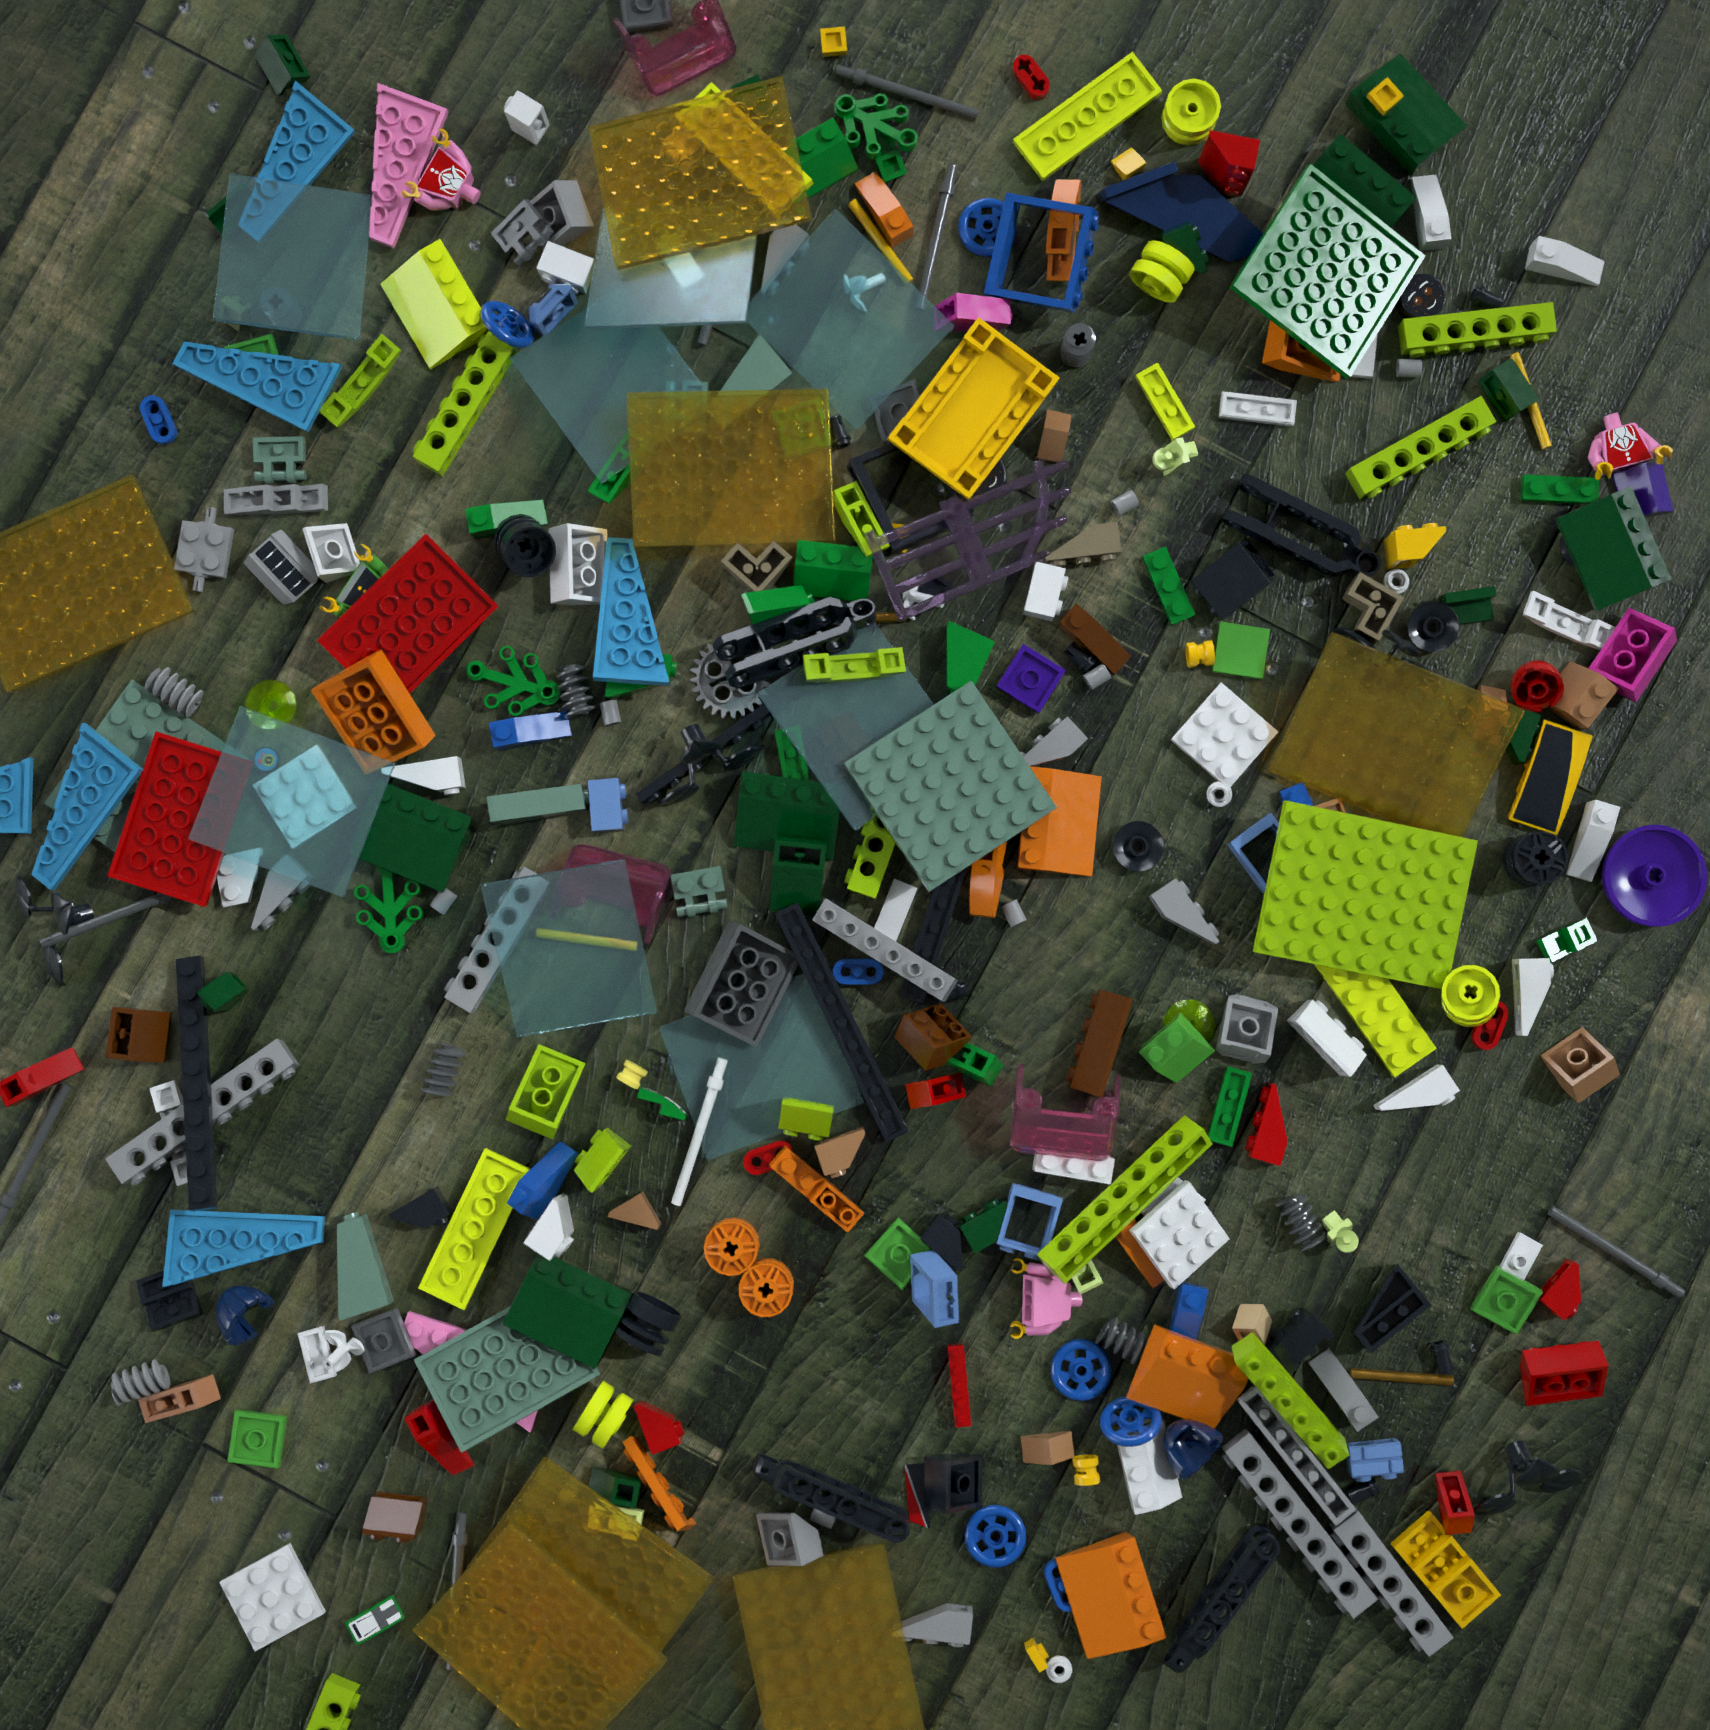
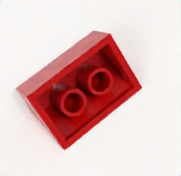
(1229, 161)
(1563, 1373)

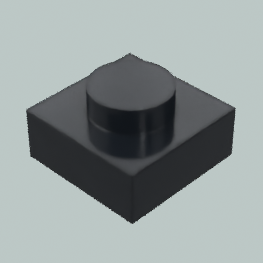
(936, 586)

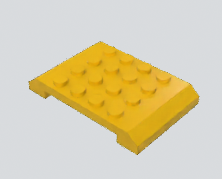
(973, 409)

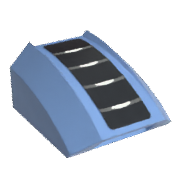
(551, 307)

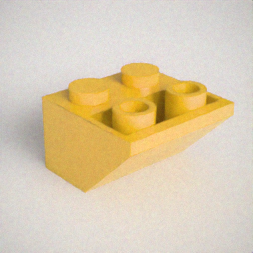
(1409, 546)

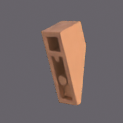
(179, 1399)

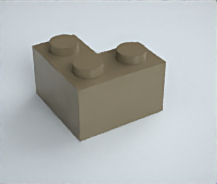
(757, 573)
(1377, 604)

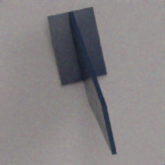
(1172, 199)

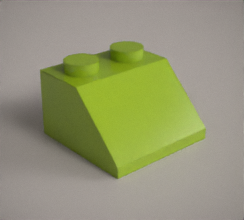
(805, 1118)

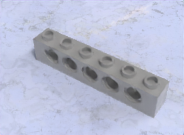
(885, 950)
(456, 990)
(1296, 1454)
(1434, 1633)

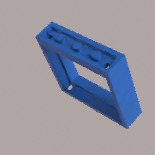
(1003, 246)

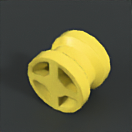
(631, 1074)

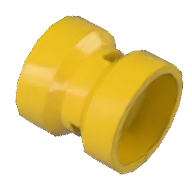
(1200, 653)
(1086, 1470)

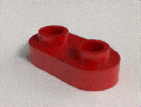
(1492, 1028)
(766, 1154)

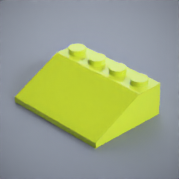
(435, 304)

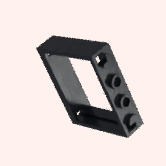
(858, 473)

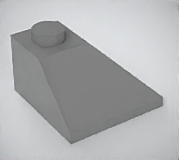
(788, 1539)

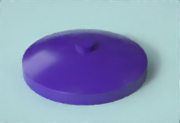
(1654, 875)

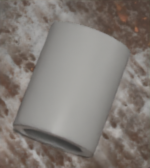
(1408, 368)
(1124, 503)
(1097, 676)
(610, 713)
(443, 901)
(1013, 913)
(822, 1518)

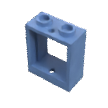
(1235, 846)
(1036, 1195)
(931, 1284)

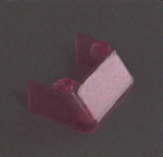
(684, 54)
(646, 879)
(1063, 1132)

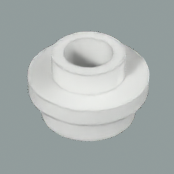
(1401, 576)
(1219, 801)
(1059, 1661)

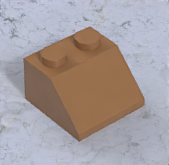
(1583, 696)
(1581, 1064)
(839, 1151)

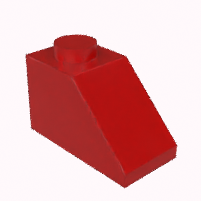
(935, 1090)
(1563, 1291)
(659, 1427)
(1454, 1503)

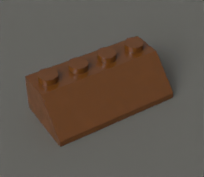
(1099, 1042)

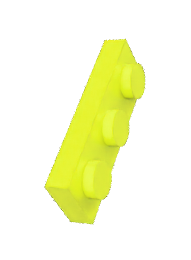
(1165, 401)

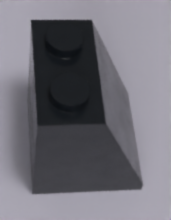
(1234, 579)

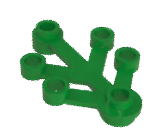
(874, 121)
(517, 683)
(389, 911)

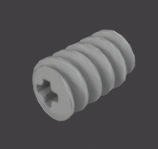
(173, 692)
(139, 1382)

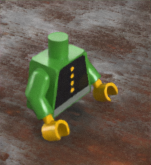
(359, 582)

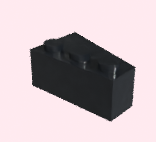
(1390, 1310)
(1297, 1339)

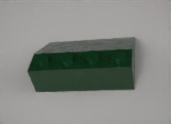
(1416, 124)
(1365, 181)
(1613, 548)
(785, 808)
(416, 838)
(567, 1309)

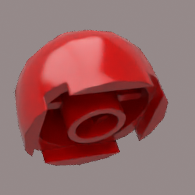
(1536, 686)

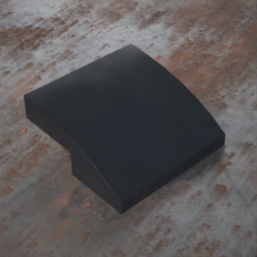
(169, 1304)

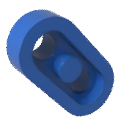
(159, 421)
(858, 971)
(1056, 1586)

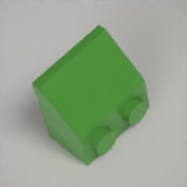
(1176, 1049)

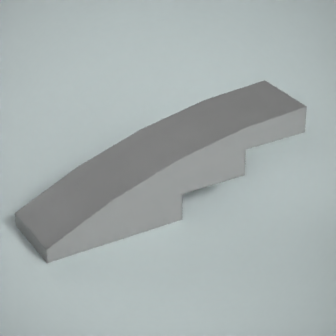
(275, 499)

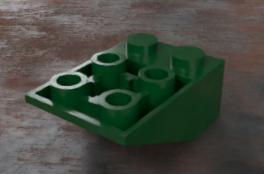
(797, 874)

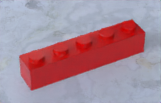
(959, 1385)

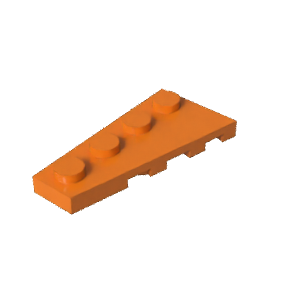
(672, 1506)

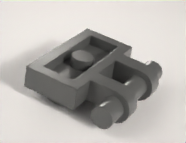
(517, 227)

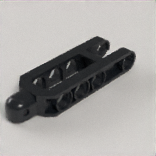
(1354, 557)
(769, 662)
(867, 1513)
(1246, 1568)

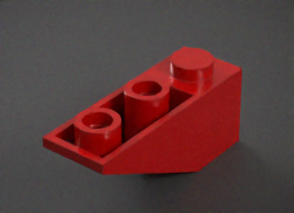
(39, 1077)
(1269, 1135)
(435, 1437)

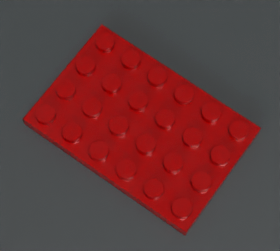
(411, 614)
(155, 836)

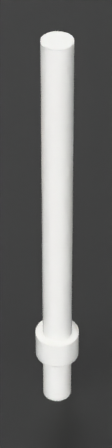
(714, 1084)

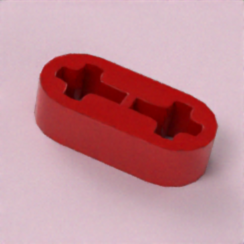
(1026, 80)

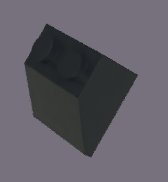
(952, 1482)

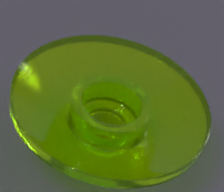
(271, 691)
(1194, 1011)

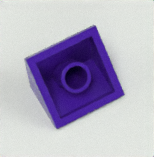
(1648, 486)

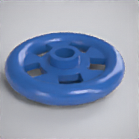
(967, 234)
(507, 324)
(1060, 1377)
(1129, 1422)
(1012, 1549)

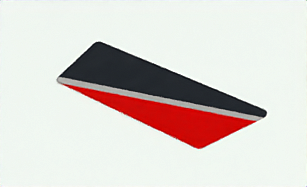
(915, 1494)

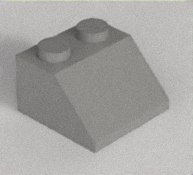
(563, 210)

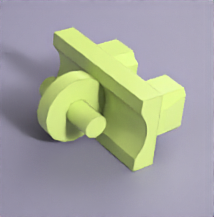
(1174, 456)
(1340, 1233)

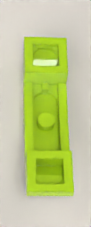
(362, 383)
(854, 666)

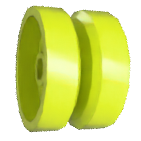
(1191, 111)
(1161, 271)
(1474, 981)
(603, 1415)

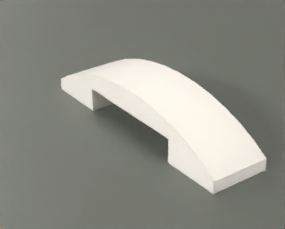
(1565, 622)
(167, 1099)

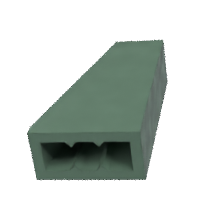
(759, 370)
(537, 804)
(360, 1268)

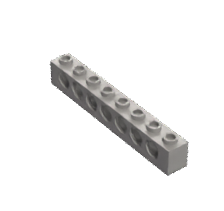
(124, 1159)
(1359, 1595)

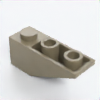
(1095, 542)

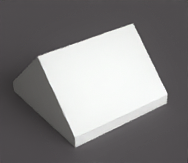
(331, 551)

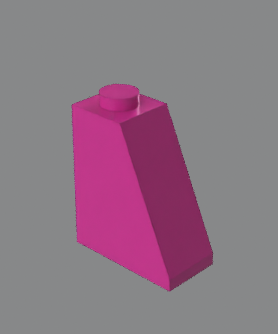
(964, 310)

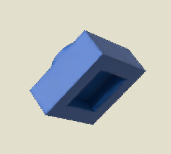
(1296, 793)

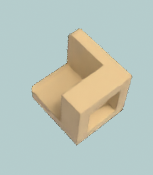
(1252, 1319)

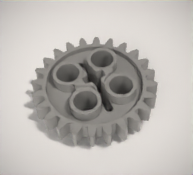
(737, 701)

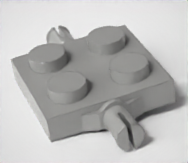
(204, 549)

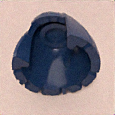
(230, 1310)
(1190, 1445)

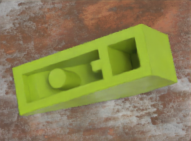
(856, 515)

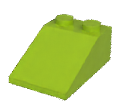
(545, 1091)
(601, 1159)

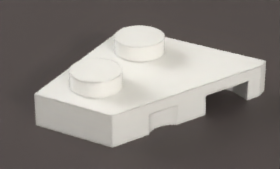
(236, 881)

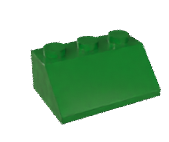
(825, 156)
(832, 570)

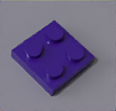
(1030, 678)

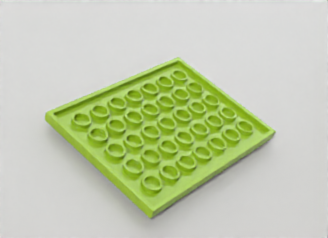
(1364, 895)

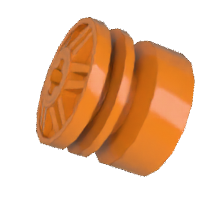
(739, 1233)
(779, 1279)

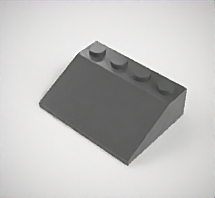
(742, 983)

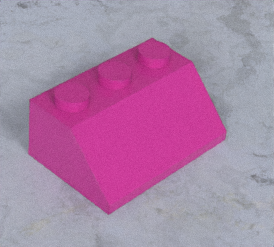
(1634, 653)

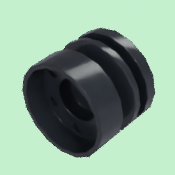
(525, 558)
(1521, 863)
(650, 1318)

